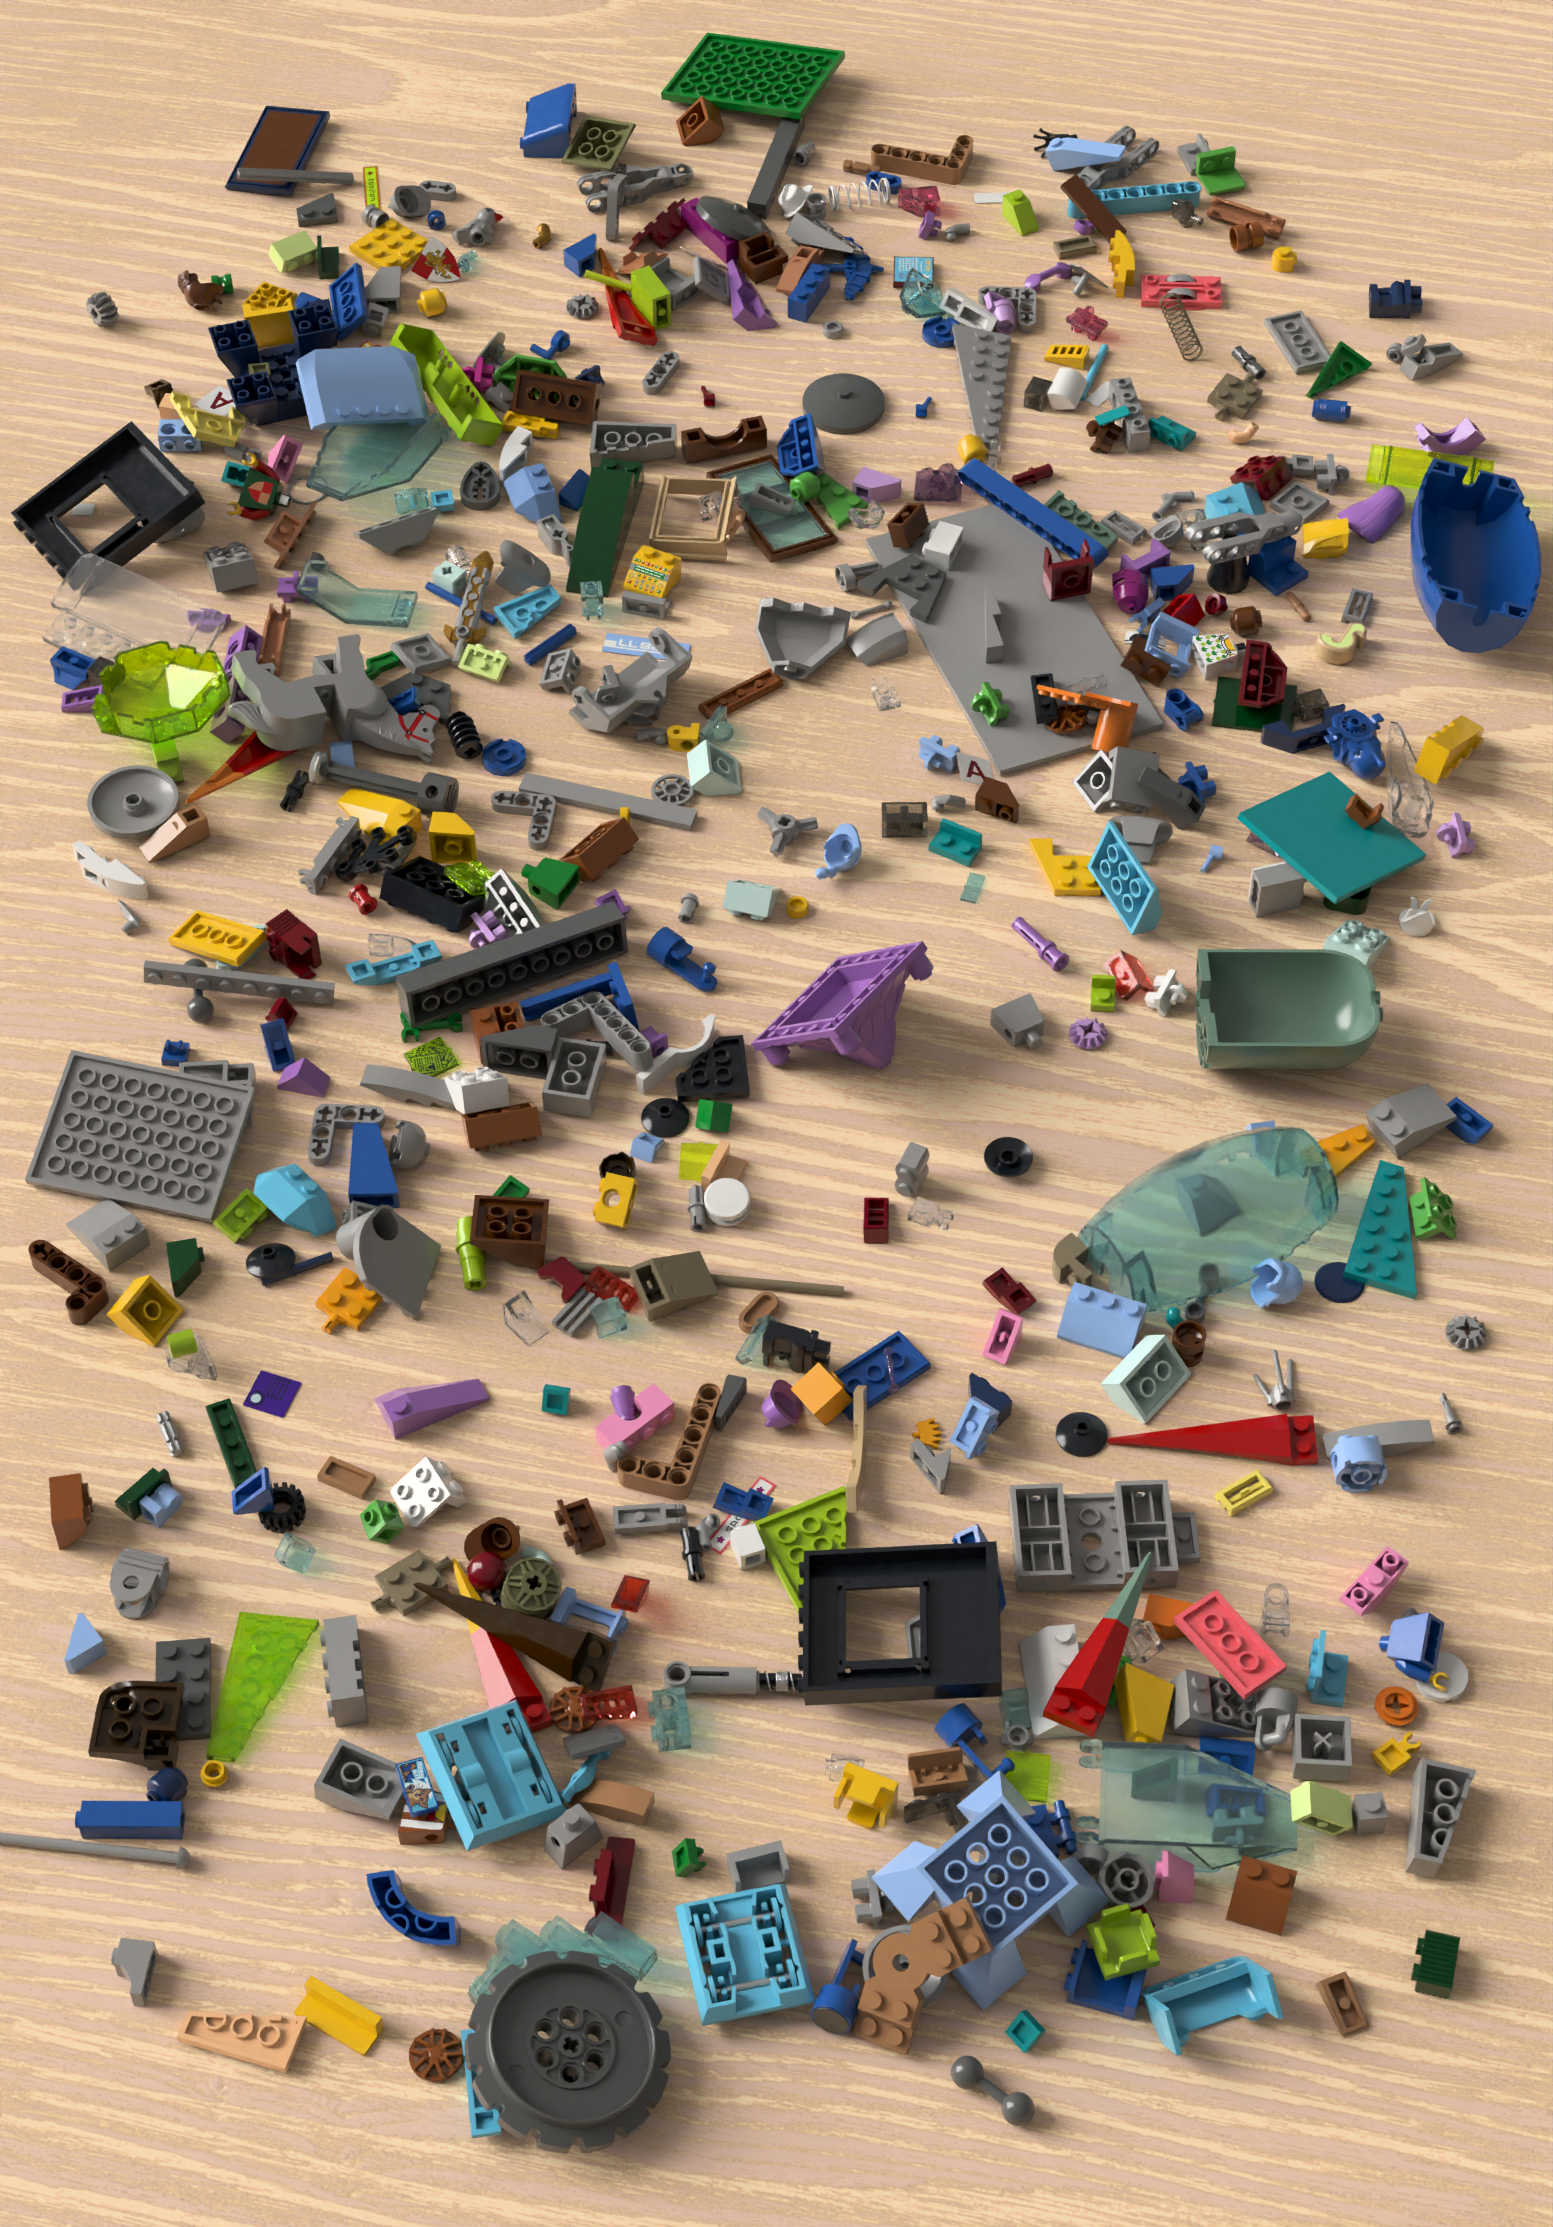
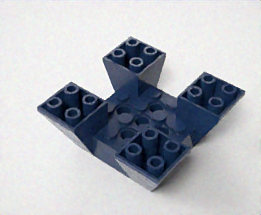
(255, 394)

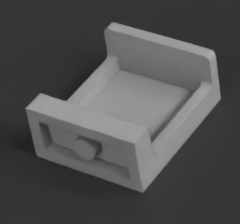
(680, 287)
(1125, 772)

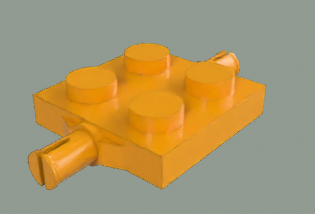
(347, 1301)

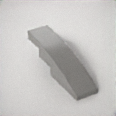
(407, 1084)
(1393, 1436)

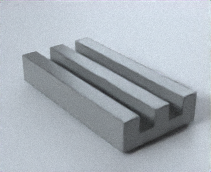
(1121, 529)
(1353, 618)
(560, 1320)

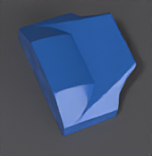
(70, 667)
(1469, 1124)

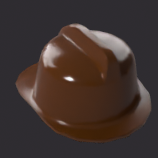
(495, 1536)

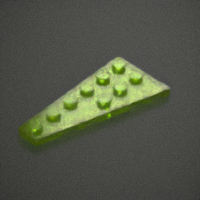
(255, 1672)

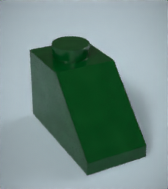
(184, 1263)

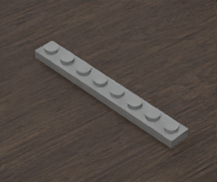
(238, 982)

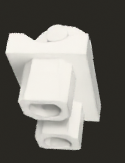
(1168, 993)

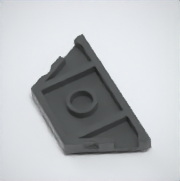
(432, 692)

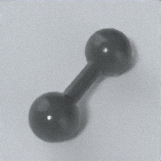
(199, 1008)
(1016, 2107)

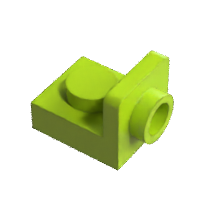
(1103, 993)

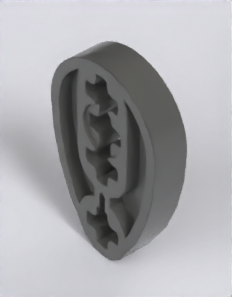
(471, 483)

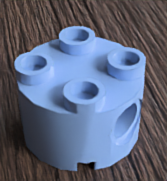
(1358, 1463)

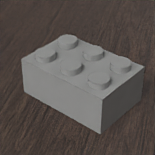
(574, 1077)

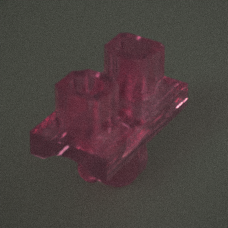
(1086, 321)

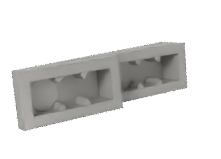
(993, 640)

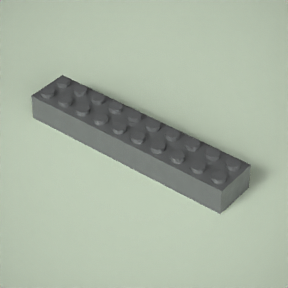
(512, 964)

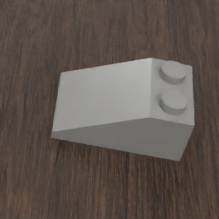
(1409, 1118)
(110, 1233)
(359, 1782)

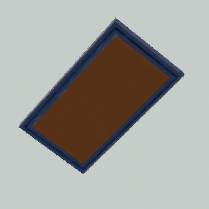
(280, 140)

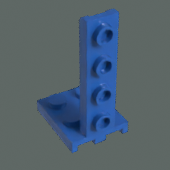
(606, 984)

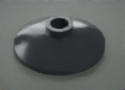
(667, 1124)
(1011, 1150)
(270, 1260)
(1081, 1442)

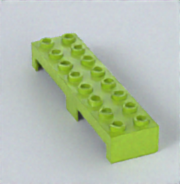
(448, 386)

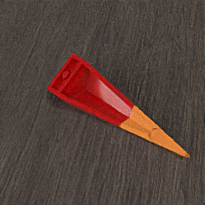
(624, 314)
(246, 760)

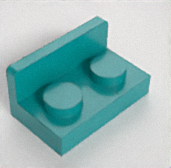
(1171, 432)
(956, 842)

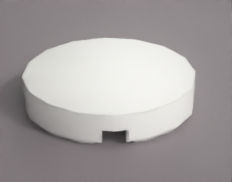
(1457, 1674)

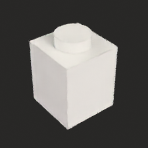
(747, 1546)

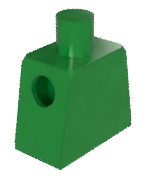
(551, 881)

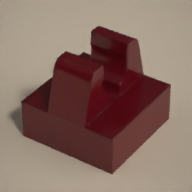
(284, 1010)

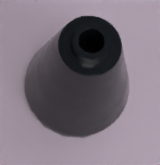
(1229, 575)

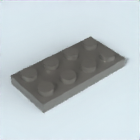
(189, 1663)

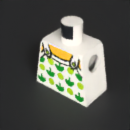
(1216, 654)

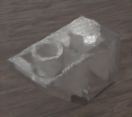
(198, 1364)
(1142, 1641)

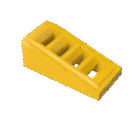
(1068, 355)

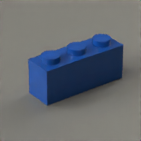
(809, 292)

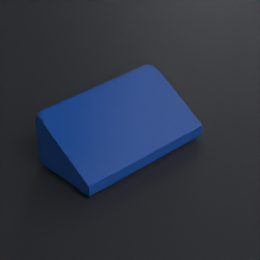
(574, 491)

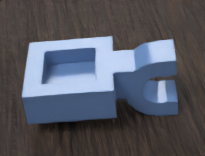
(1150, 612)

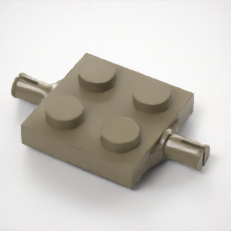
(1234, 396)
(399, 1580)

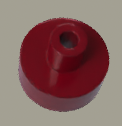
(1215, 604)

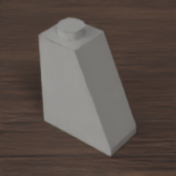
(386, 289)

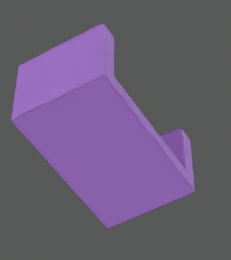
(1157, 557)

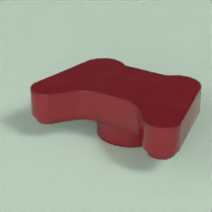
(564, 1275)

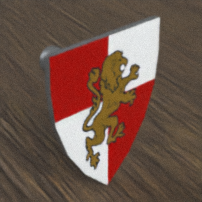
(437, 263)

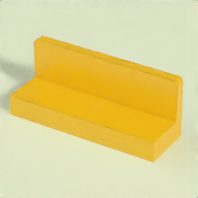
(339, 2016)

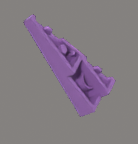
(746, 302)

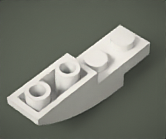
(109, 876)

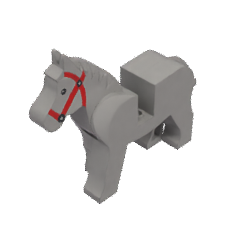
(295, 712)

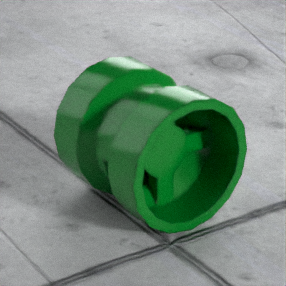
(226, 279)

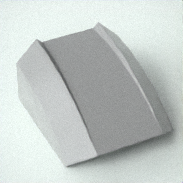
(879, 640)

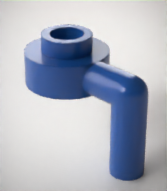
(559, 342)

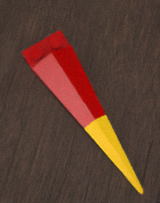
(501, 1669)

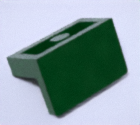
(327, 260)
(146, 1485)

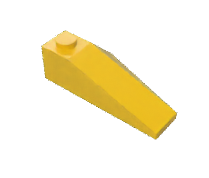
(380, 811)

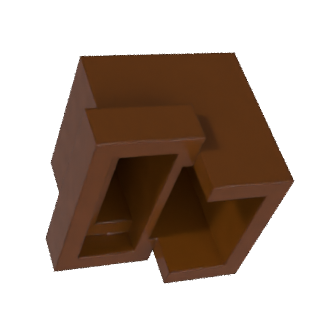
(760, 257)

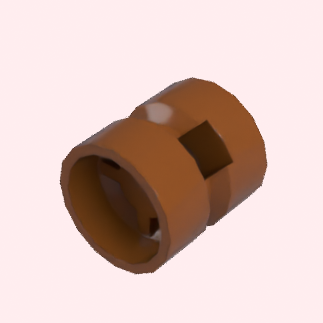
(1246, 236)

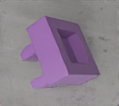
(928, 224)

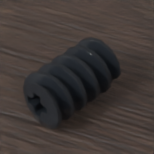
(464, 735)

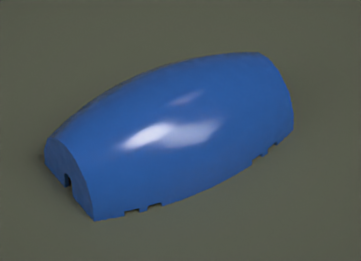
(1473, 557)

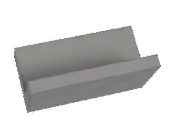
(645, 605)

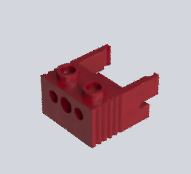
(1068, 577)
(293, 944)

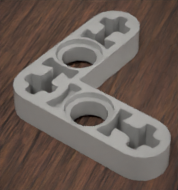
(616, 190)
(1018, 297)
(534, 809)
(336, 1120)

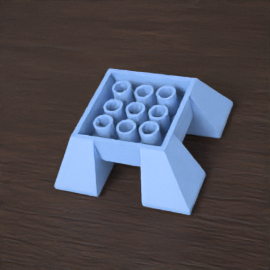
(948, 1873)

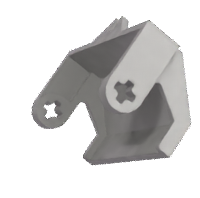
(640, 690)

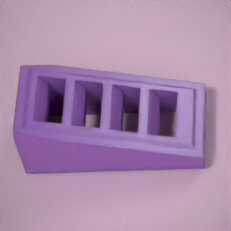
(86, 694)

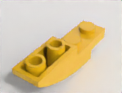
(1122, 263)

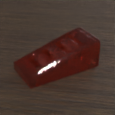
(606, 1278)
(631, 1594)
(614, 1694)

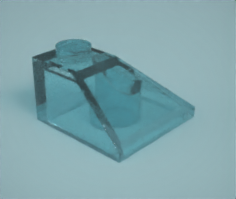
(921, 296)

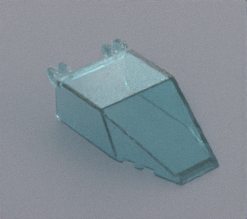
(374, 456)
(1185, 1805)

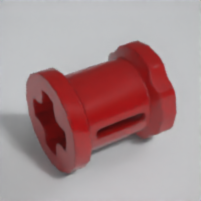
(363, 899)

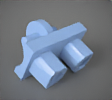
(936, 755)

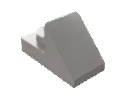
(933, 1467)

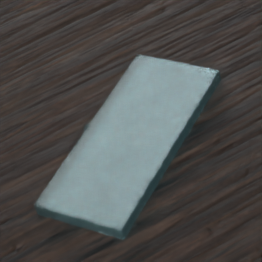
(972, 888)

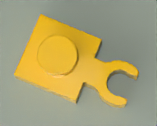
(1395, 1755)

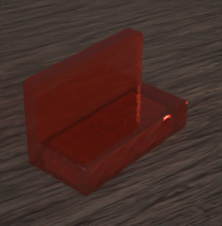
(1128, 973)

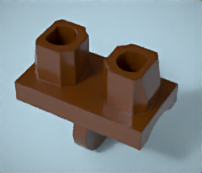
(1101, 433)

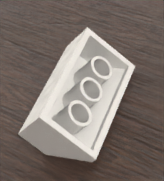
(1044, 1661)

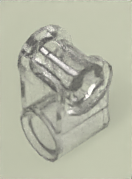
(1275, 1615)

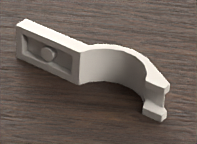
(674, 1058)

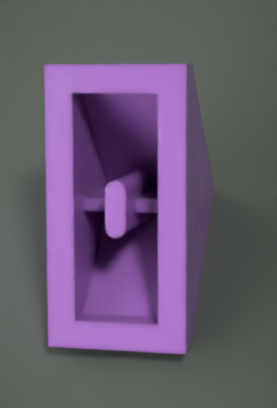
(304, 1078)

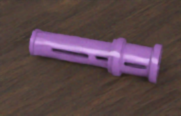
(1046, 949)

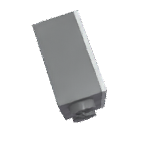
(1275, 889)

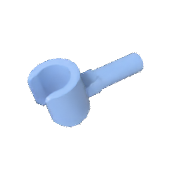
(1215, 852)

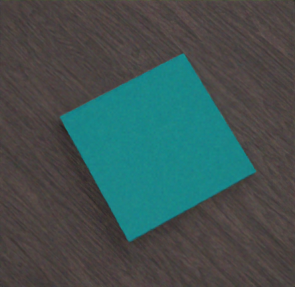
(1324, 844)

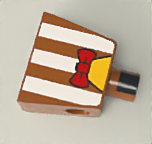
(427, 1828)

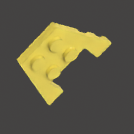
(207, 425)

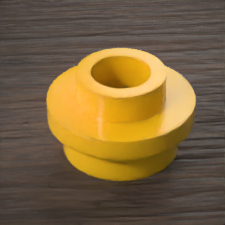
(214, 1767)

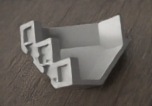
(799, 635)

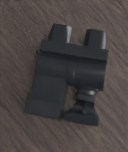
(796, 1345)

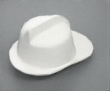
(793, 198)

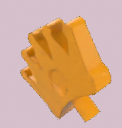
(928, 1433)

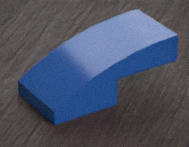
(747, 1505)

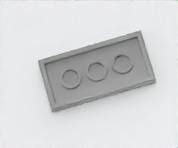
(1297, 341)

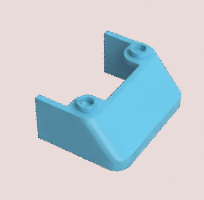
(1210, 1996)

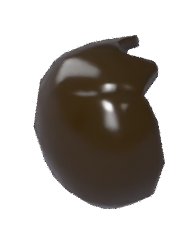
(618, 1164)

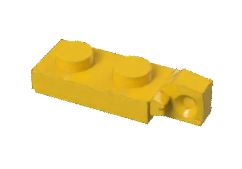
(537, 425)

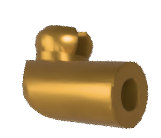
(544, 235)

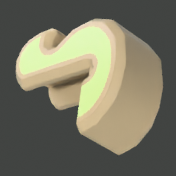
(1343, 650)

